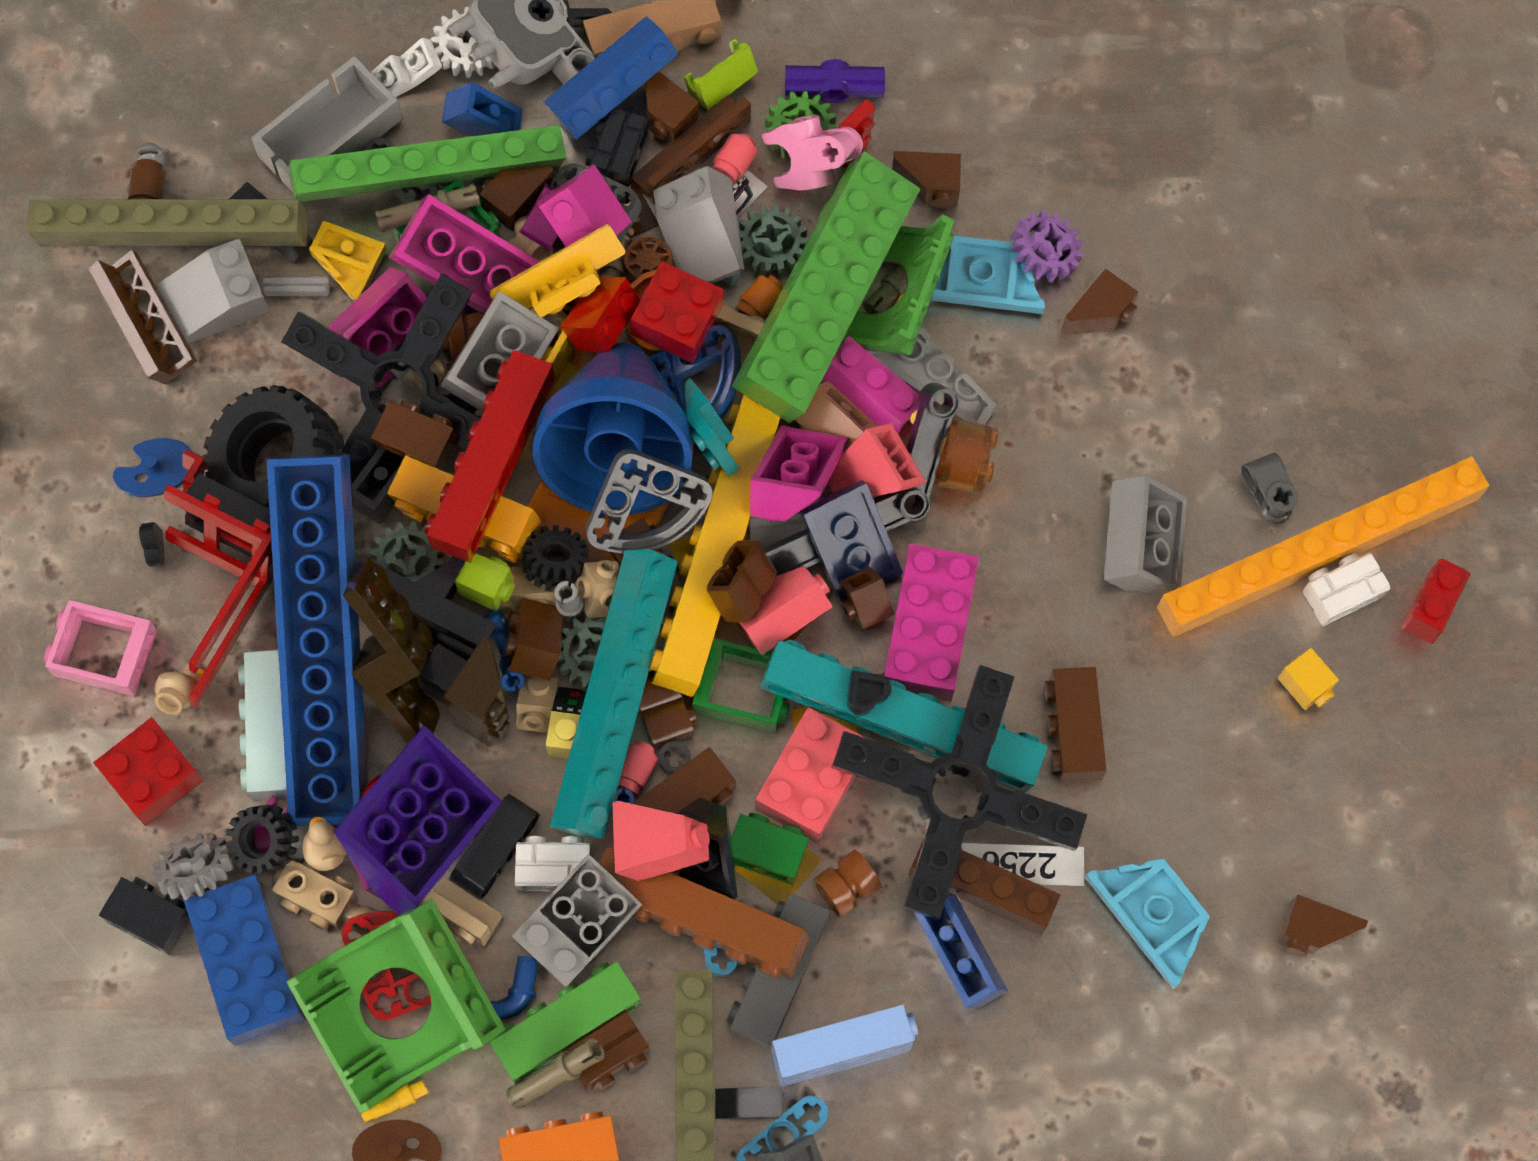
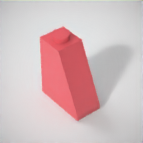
(879, 461)
(787, 607)
(655, 841)

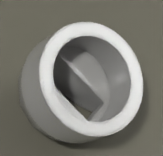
(148, 150)

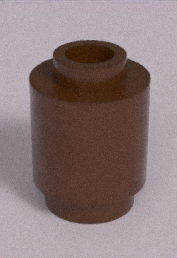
(146, 180)

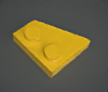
(347, 257)

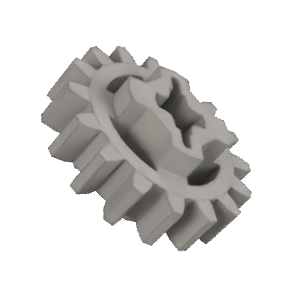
(192, 866)

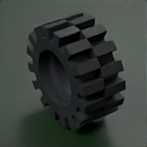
(555, 543)
(244, 842)

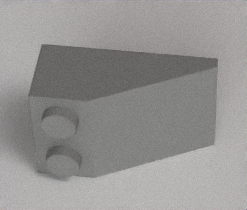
(701, 224)
(213, 292)
(500, 331)

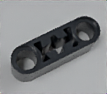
(494, 847)

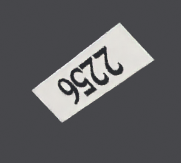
(1034, 862)

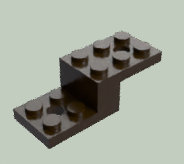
(393, 653)

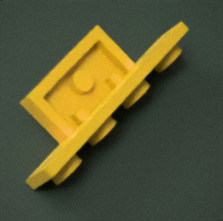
(564, 274)

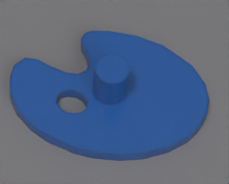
(159, 461)

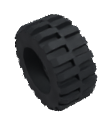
(255, 421)

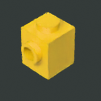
(1309, 680)

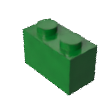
(768, 848)

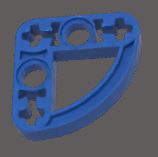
(730, 361)

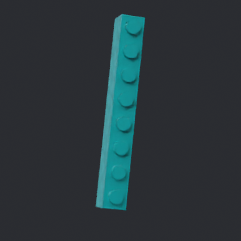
(614, 694)
(903, 717)

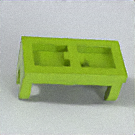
(724, 76)

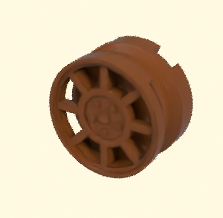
(643, 257)

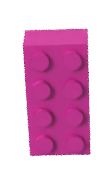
(451, 244)
(931, 620)

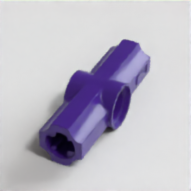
(835, 81)

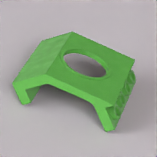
(923, 257)
(377, 1064)

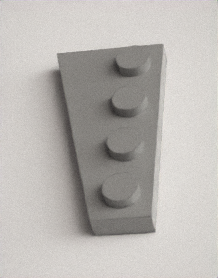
(931, 365)

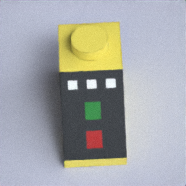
(564, 721)

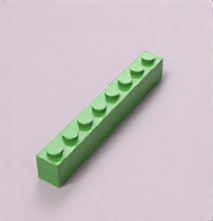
(425, 163)

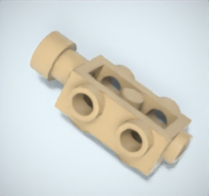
(311, 894)

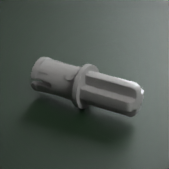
(568, 601)

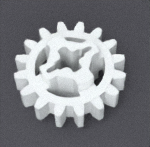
(450, 47)

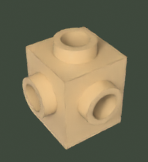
(597, 586)

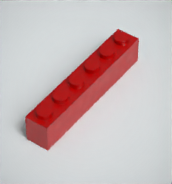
(490, 456)

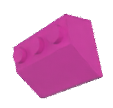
(382, 314)
(872, 387)
(793, 472)

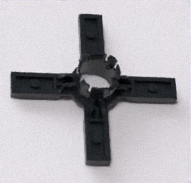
(366, 369)
(968, 759)

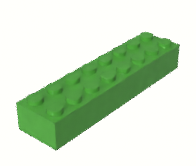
(826, 288)

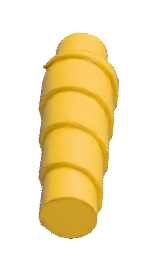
(397, 1100)

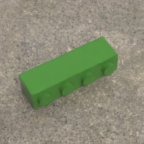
(554, 1027)

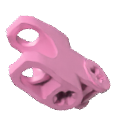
(813, 151)

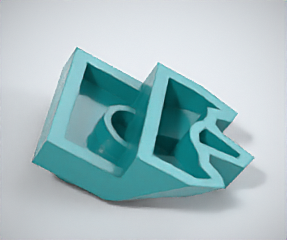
(708, 429)

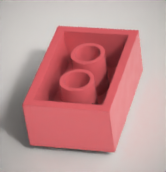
(802, 784)

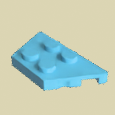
(986, 276)
(1155, 912)

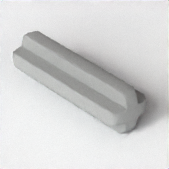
(296, 285)

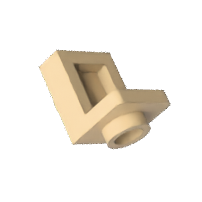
(535, 703)

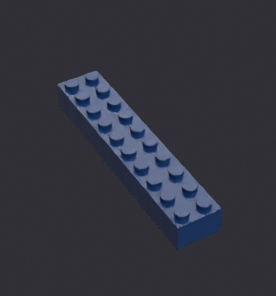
(317, 635)

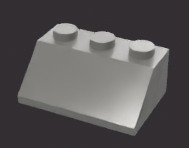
(1145, 536)

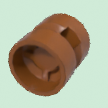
(847, 883)

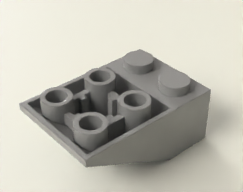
(577, 920)

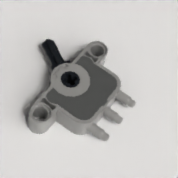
(527, 38)

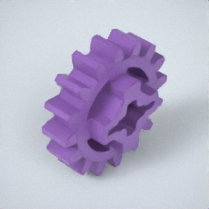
(1046, 246)

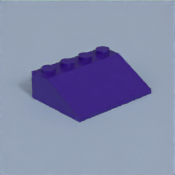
(415, 821)

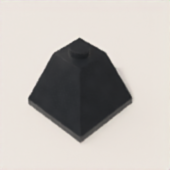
(719, 870)

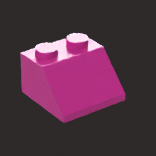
(583, 207)

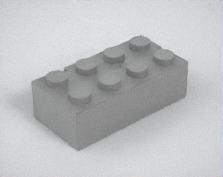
(327, 124)

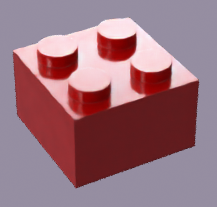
(677, 312)
(148, 771)

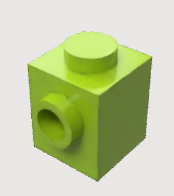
(485, 581)

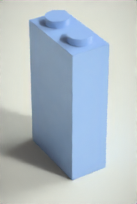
(843, 1045)

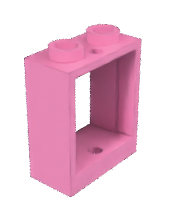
(134, 658)

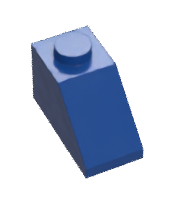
(479, 111)

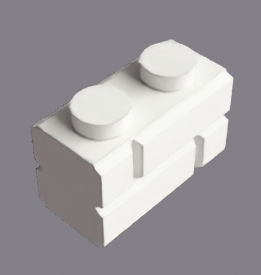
(1345, 588)
(545, 865)

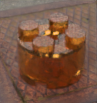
(966, 457)

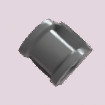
(1269, 482)

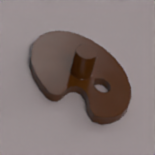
(388, 1142)

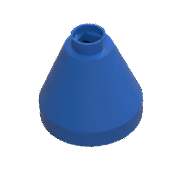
(600, 411)

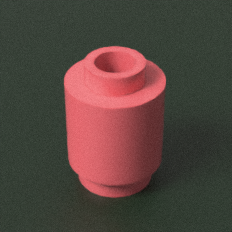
(735, 156)
(638, 767)

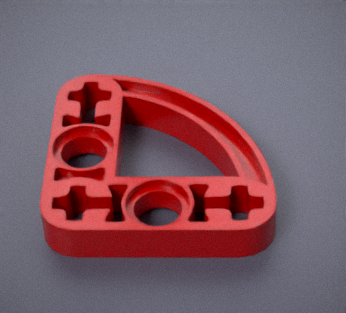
(385, 981)

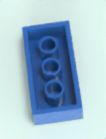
(244, 960)

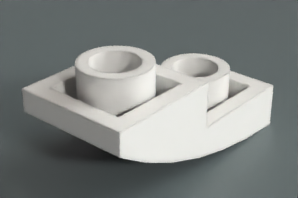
(409, 69)

